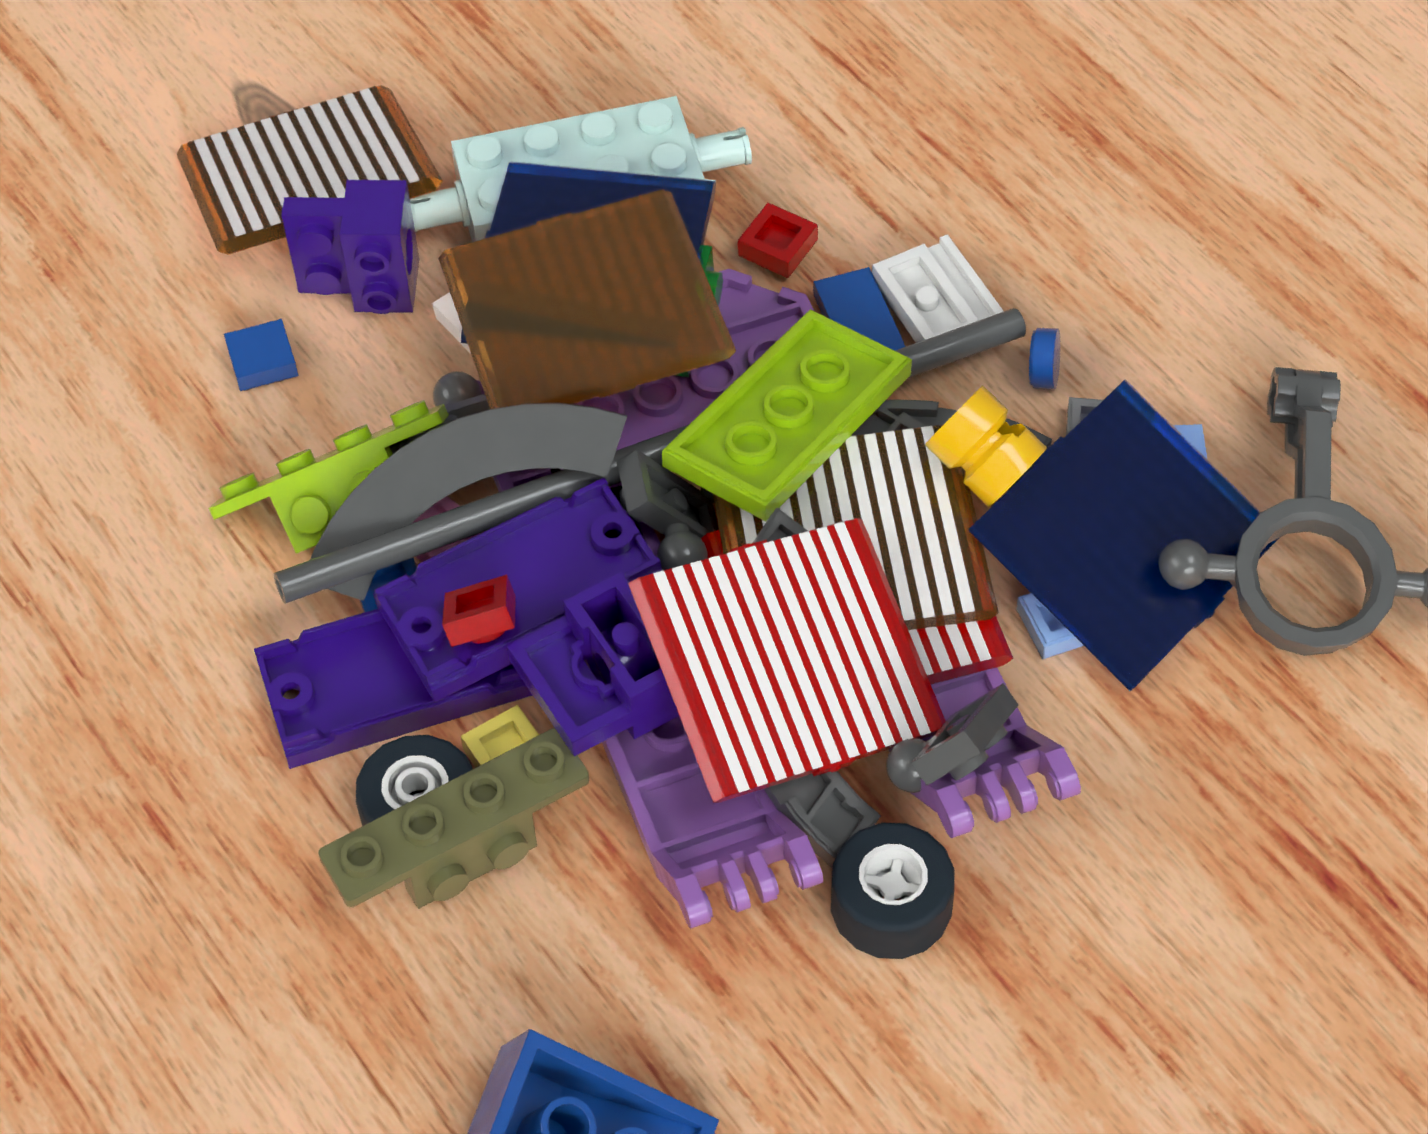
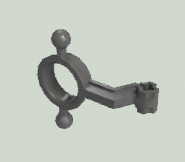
(1307, 407)

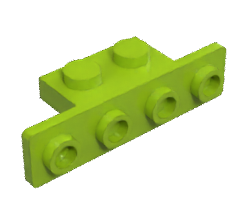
(313, 488)

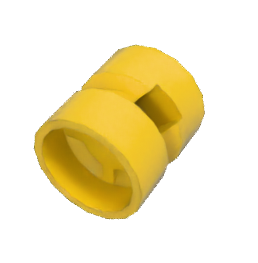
(986, 446)

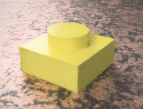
(497, 736)

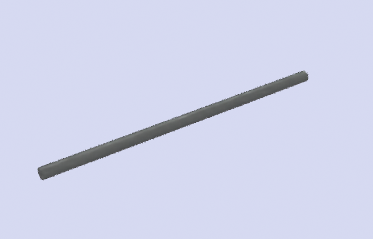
(497, 508)

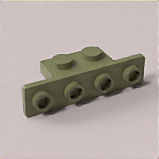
(457, 828)

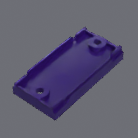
(547, 558)
(361, 689)

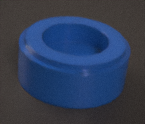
(1044, 358)

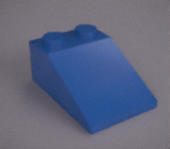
(556, 1090)

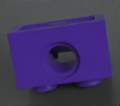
(356, 245)
(595, 668)

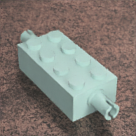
(628, 138)

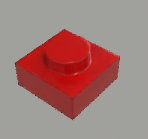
(777, 240)
(479, 611)

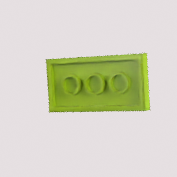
(786, 414)

